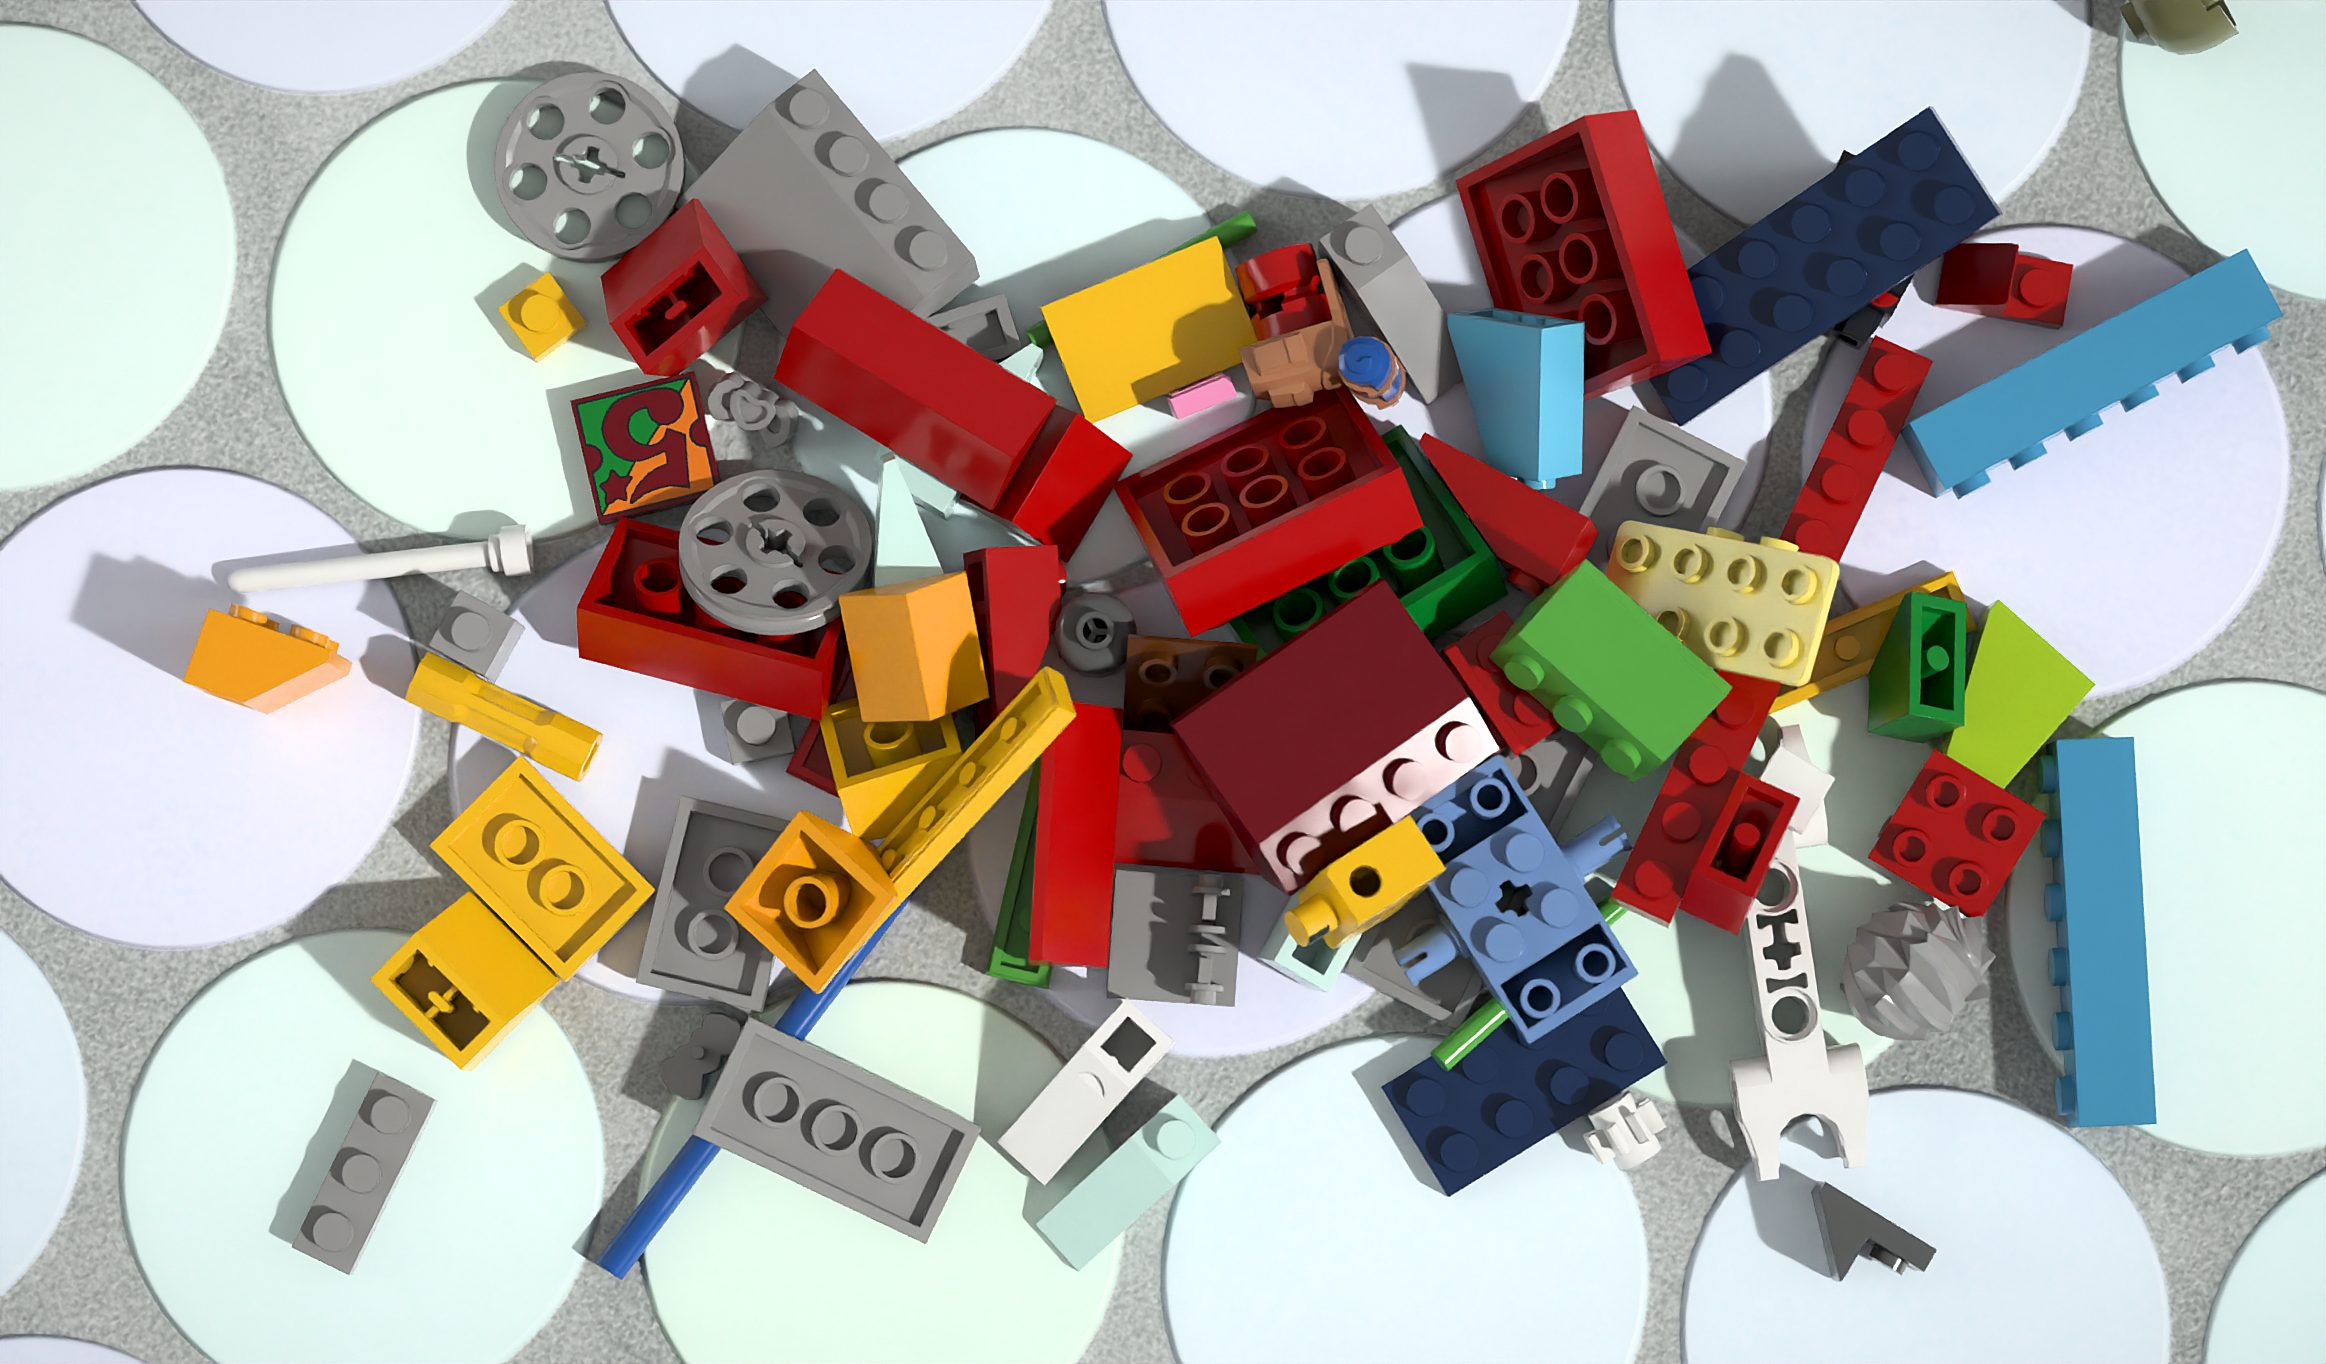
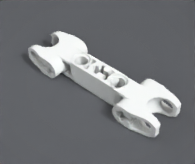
(1795, 1069)

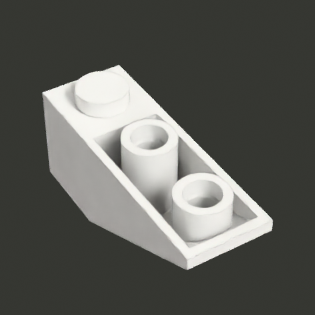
(1086, 1091)

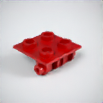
(1956, 835)

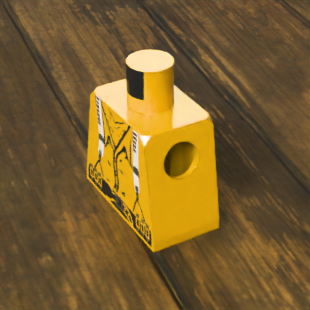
(1365, 886)

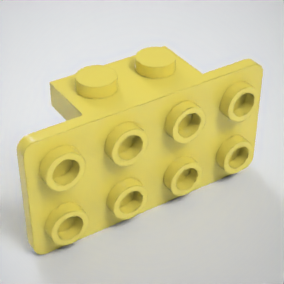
(1727, 598)

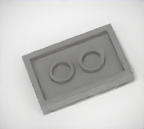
(691, 937)

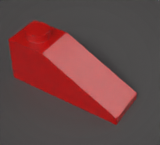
(1524, 528)
(1015, 611)

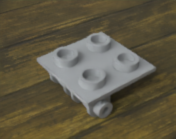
(1175, 938)

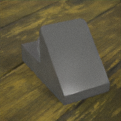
(1849, 1224)

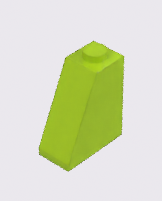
(2013, 696)

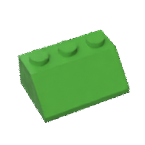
(1609, 671)

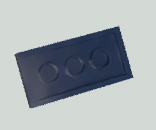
(1520, 1092)

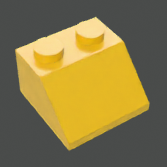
(885, 765)

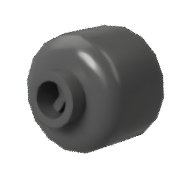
(1084, 655)

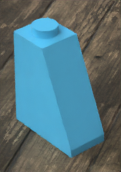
(1524, 390)

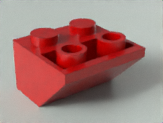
(678, 292)

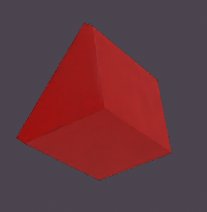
(1060, 483)

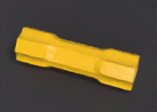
(505, 717)

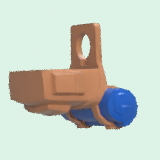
(1324, 357)

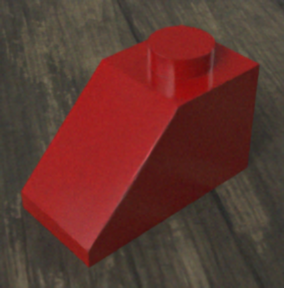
(1738, 853)

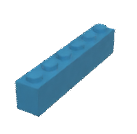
(2091, 374)
(2098, 932)

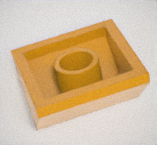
(914, 648)
(814, 897)

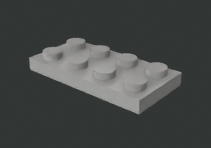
(836, 1130)

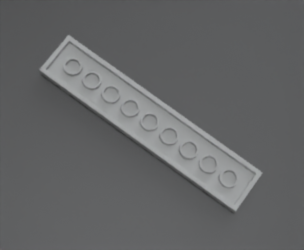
(1650, 478)

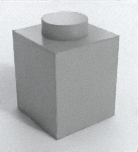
(477, 636)

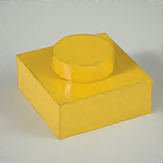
(542, 317)

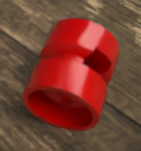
(1283, 290)

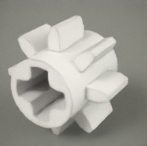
(1624, 1131)

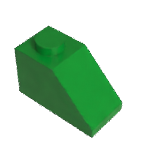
(1920, 671)

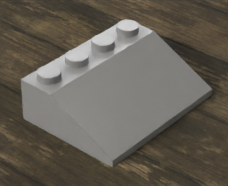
(820, 194)

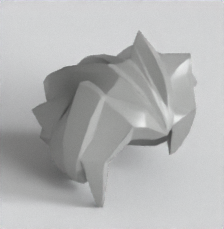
(1914, 969)

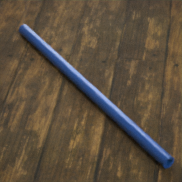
(699, 1153)

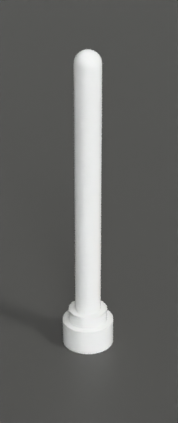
(505, 551)

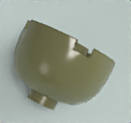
(2181, 24)

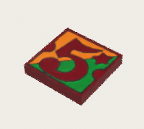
(646, 447)

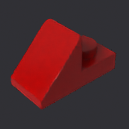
(2004, 284)

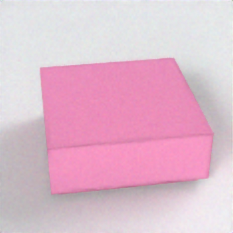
(1200, 395)

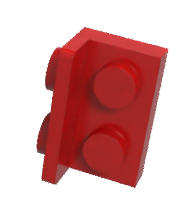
(1508, 711)

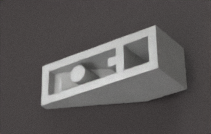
(1393, 300)

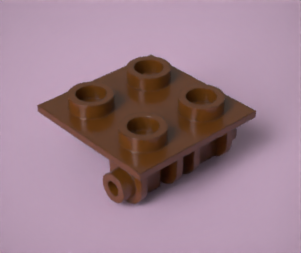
(1175, 674)

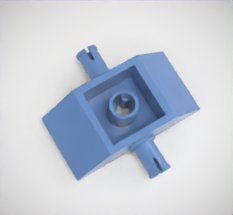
(1561, 948)

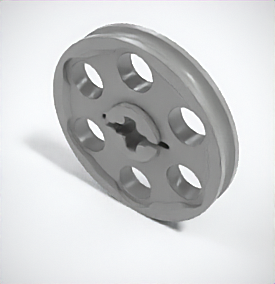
(579, 137)
(775, 530)

